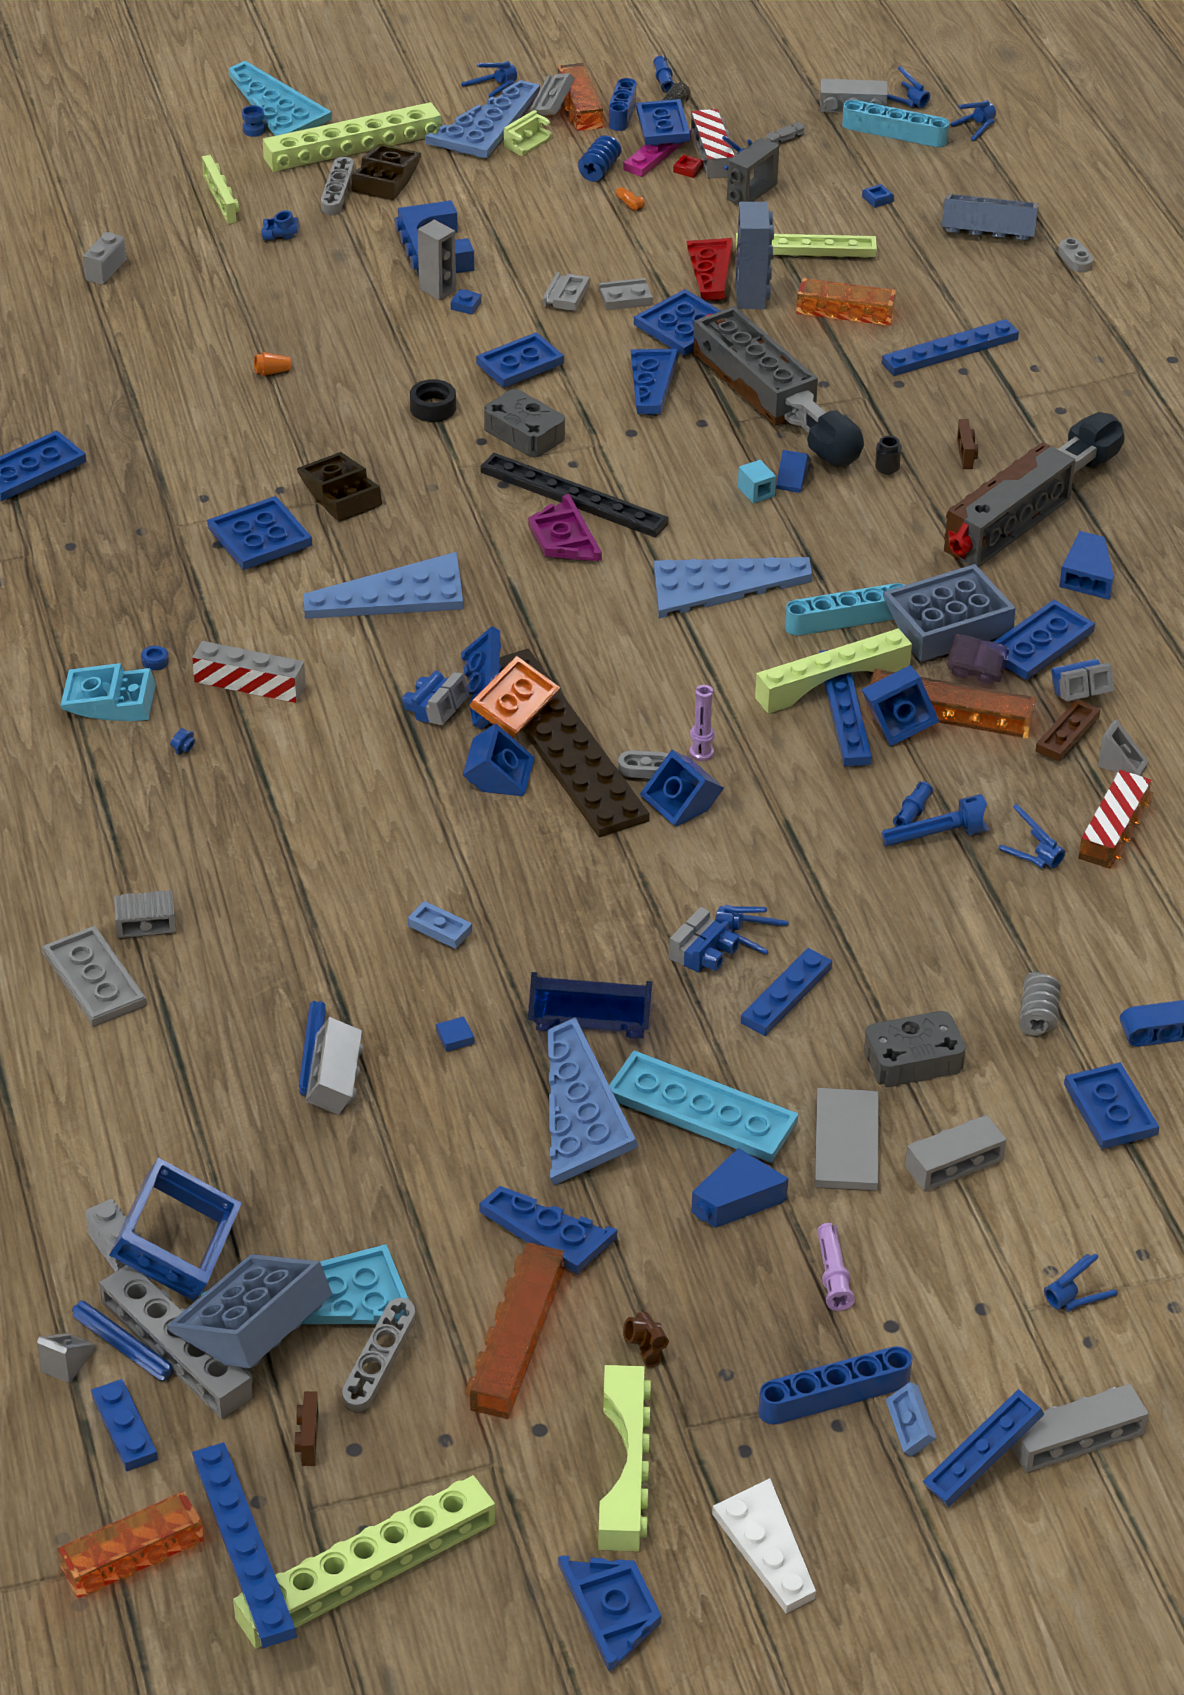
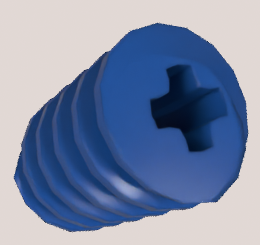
(599, 158)

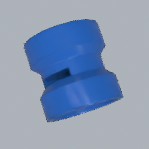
(253, 119)

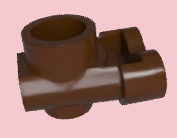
(648, 1335)

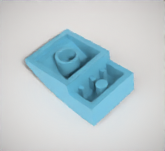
(109, 693)

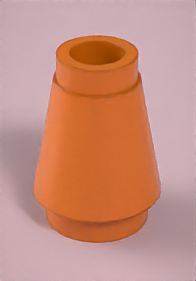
(270, 363)

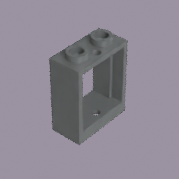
(764, 159)

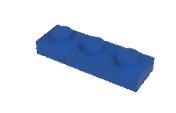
(124, 1425)

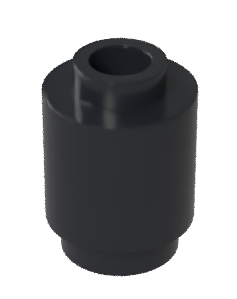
(888, 455)

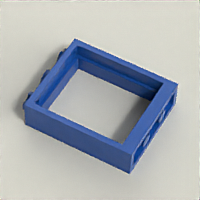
(159, 1263)

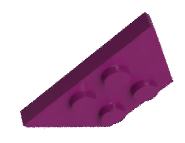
(563, 532)

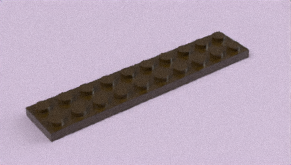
(581, 763)

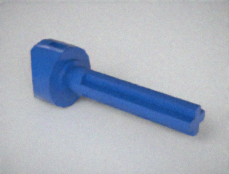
(968, 815)

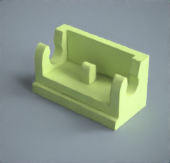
(526, 133)

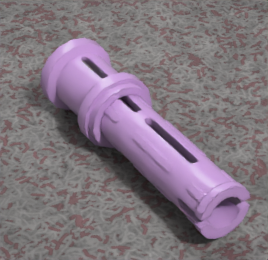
(702, 731)
(835, 1277)

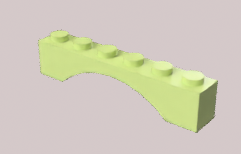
(787, 683)
(621, 1508)

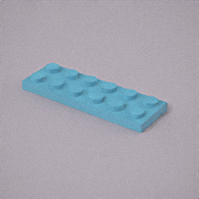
(703, 1106)

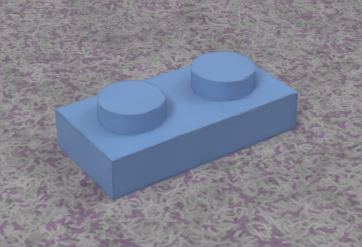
(440, 924)
(911, 1419)

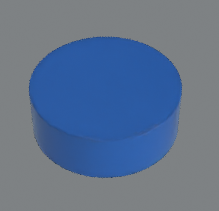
(154, 657)

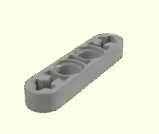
(337, 185)
(381, 1355)

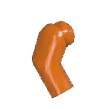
(630, 199)

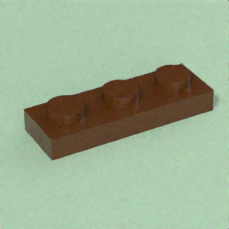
(1067, 730)

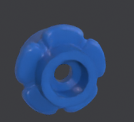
(183, 741)

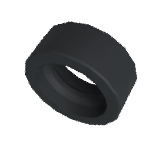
(432, 411)

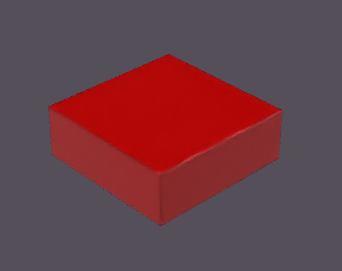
(688, 166)

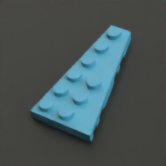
(283, 106)
(360, 1288)

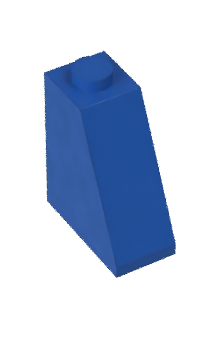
(1088, 567)
(738, 1190)

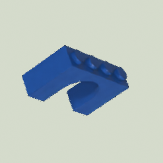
(416, 216)

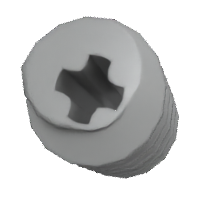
(1039, 1004)

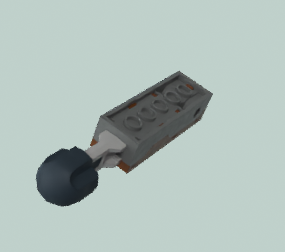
(774, 383)
(1027, 490)

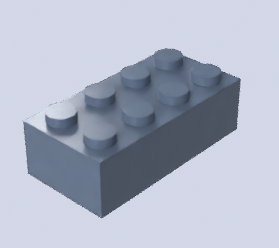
(754, 255)

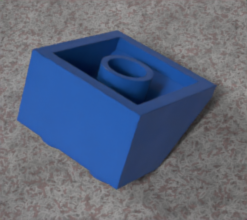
(900, 705)
(498, 763)
(681, 789)

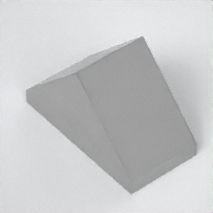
(1120, 751)
(63, 1355)

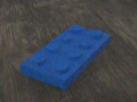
(37, 463)
(1044, 638)

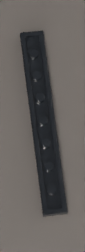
(583, 497)

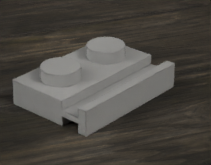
(552, 94)
(566, 291)
(625, 293)

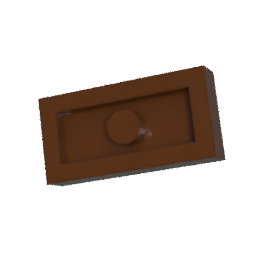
(965, 440)
(308, 1417)

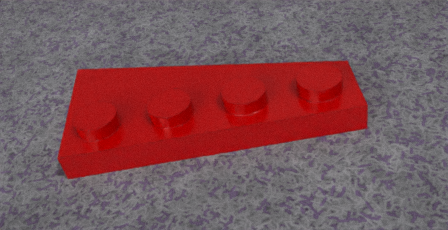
(711, 266)

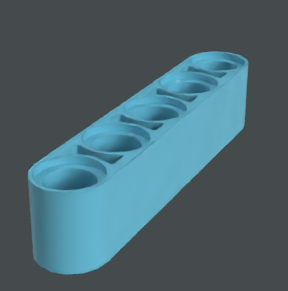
(895, 123)
(838, 610)

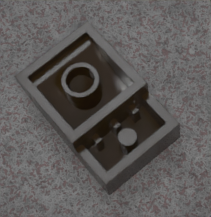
(385, 171)
(340, 485)

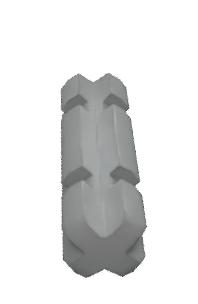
(786, 133)

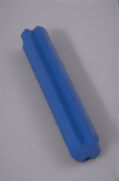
(315, 1021)
(122, 1340)

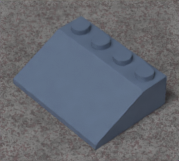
(989, 215)
(949, 605)
(253, 1308)

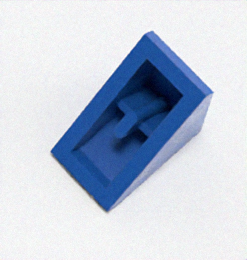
(793, 471)

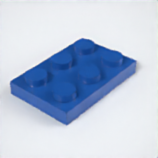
(663, 122)
(520, 359)
(1111, 1105)

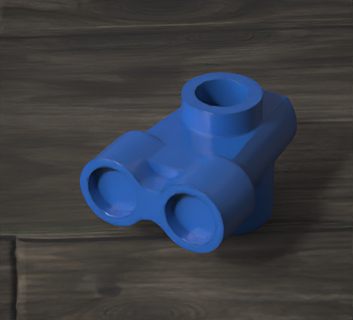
(280, 226)

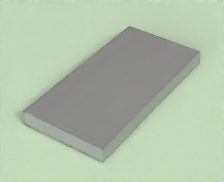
(94, 976)
(846, 1139)

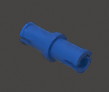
(663, 73)
(913, 804)

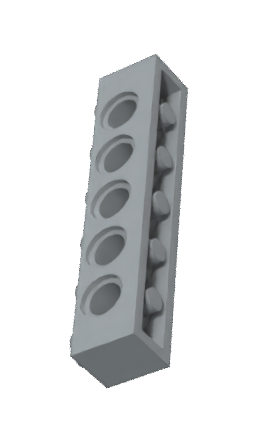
(147, 1313)

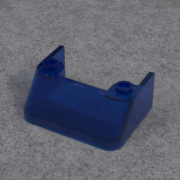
(593, 1004)

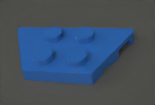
(612, 1604)

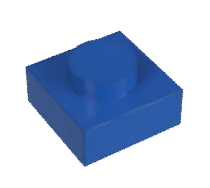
(466, 301)

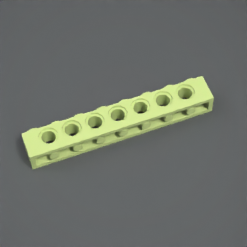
(350, 136)
(448, 1520)

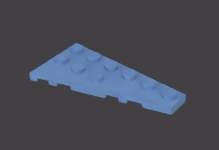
(483, 126)
(719, 581)
(406, 589)
(583, 1111)

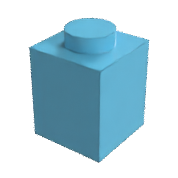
(756, 481)

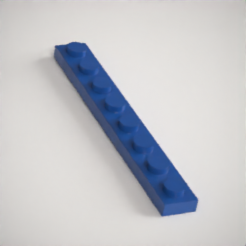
(244, 1546)

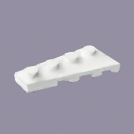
(765, 1539)

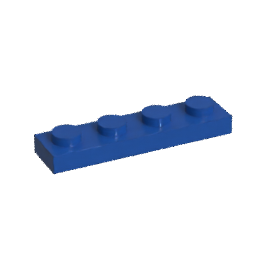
(786, 991)
(983, 1448)

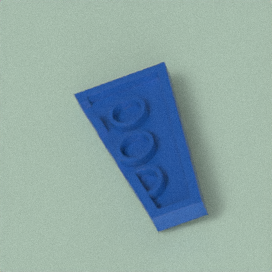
(652, 377)
(482, 667)
(548, 1227)

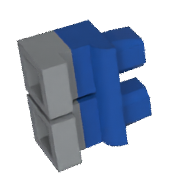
(1082, 679)
(436, 697)
(700, 942)

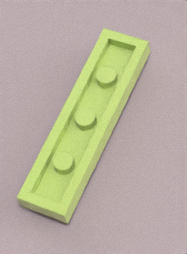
(219, 189)

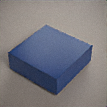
(877, 195)
(455, 1033)

